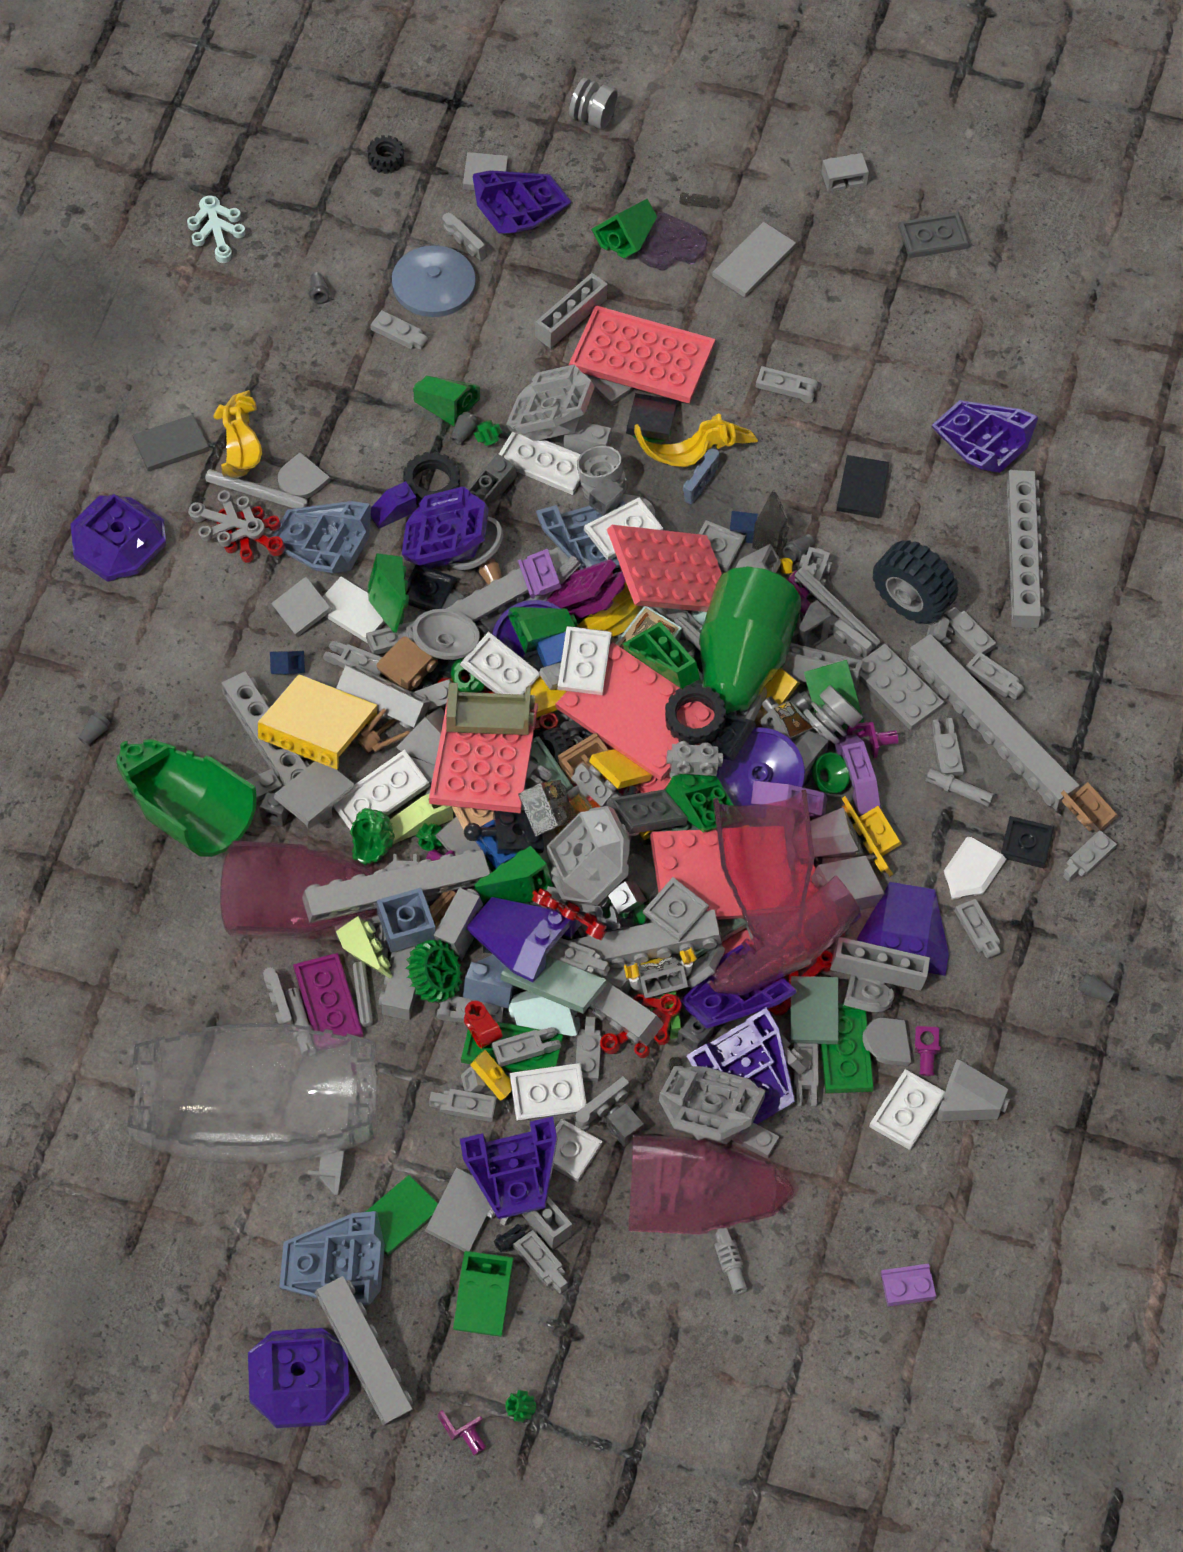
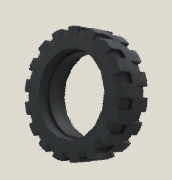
(431, 461)
(693, 694)

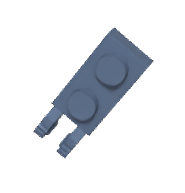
(702, 475)

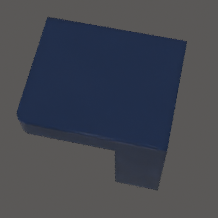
(743, 523)
(287, 662)

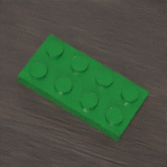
(545, 1060)
(848, 1062)

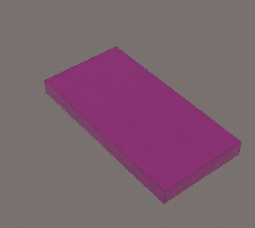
(327, 996)

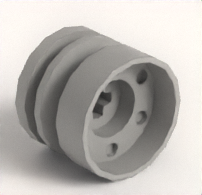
(593, 103)
(598, 464)
(832, 715)

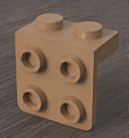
(406, 664)
(1092, 808)

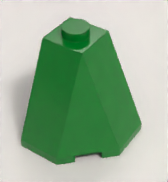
(627, 229)
(446, 397)
(538, 624)

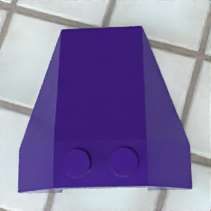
(517, 199)
(986, 433)
(909, 922)
(520, 933)
(719, 1008)
(755, 1053)
(513, 1169)

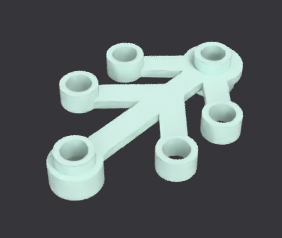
(211, 206)

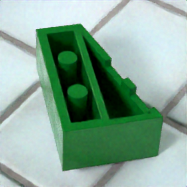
(664, 655)

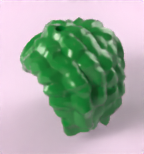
(371, 836)

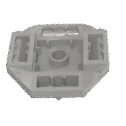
(551, 404)
(589, 856)
(710, 1102)

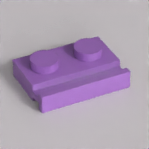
(539, 573)
(908, 1285)

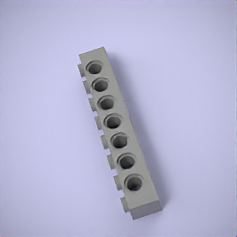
(1024, 614)
(234, 691)

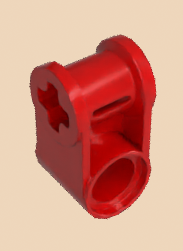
(482, 1027)

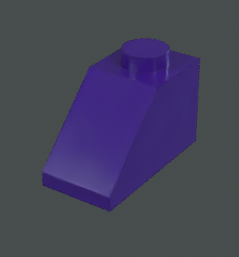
(393, 505)

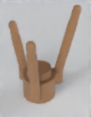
(370, 740)

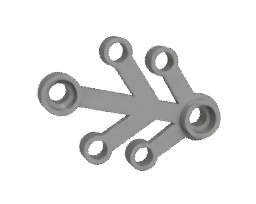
(227, 521)

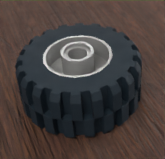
(915, 582)

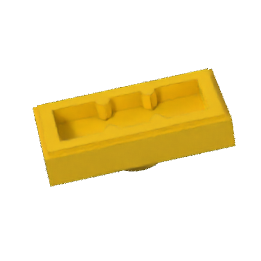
(492, 1075)

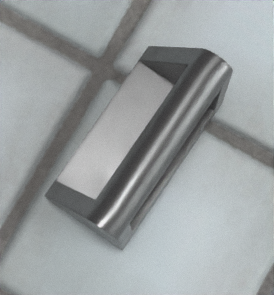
(814, 626)

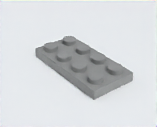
(899, 687)

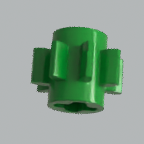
(488, 432)
(428, 840)
(520, 1406)

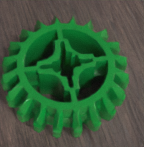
(434, 971)

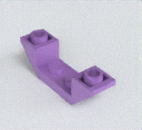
(865, 791)
(773, 792)

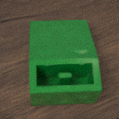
(388, 589)
(695, 798)
(516, 878)
(483, 1293)

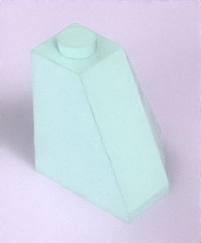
(540, 1013)

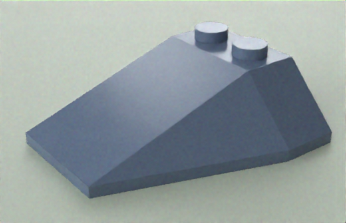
(326, 535)
(569, 535)
(341, 1248)

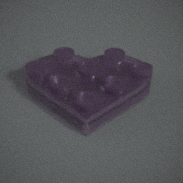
(671, 241)

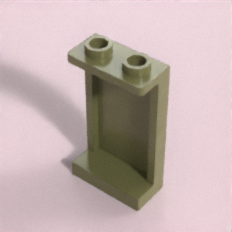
(489, 712)

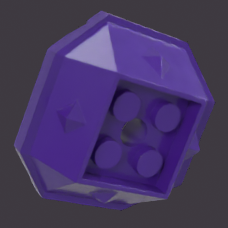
(445, 528)
(112, 552)
(304, 1398)

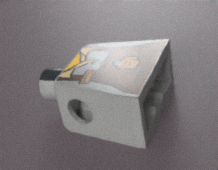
(784, 719)

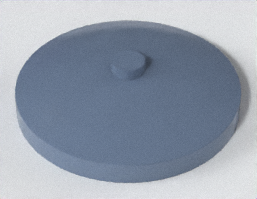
(433, 281)

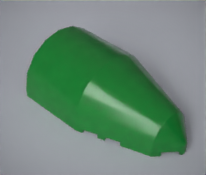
(747, 633)
(188, 795)

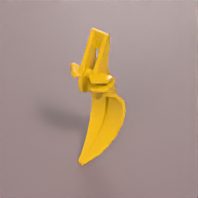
(242, 443)
(692, 449)
(617, 617)

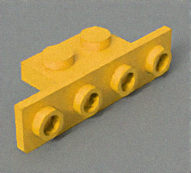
(877, 832)

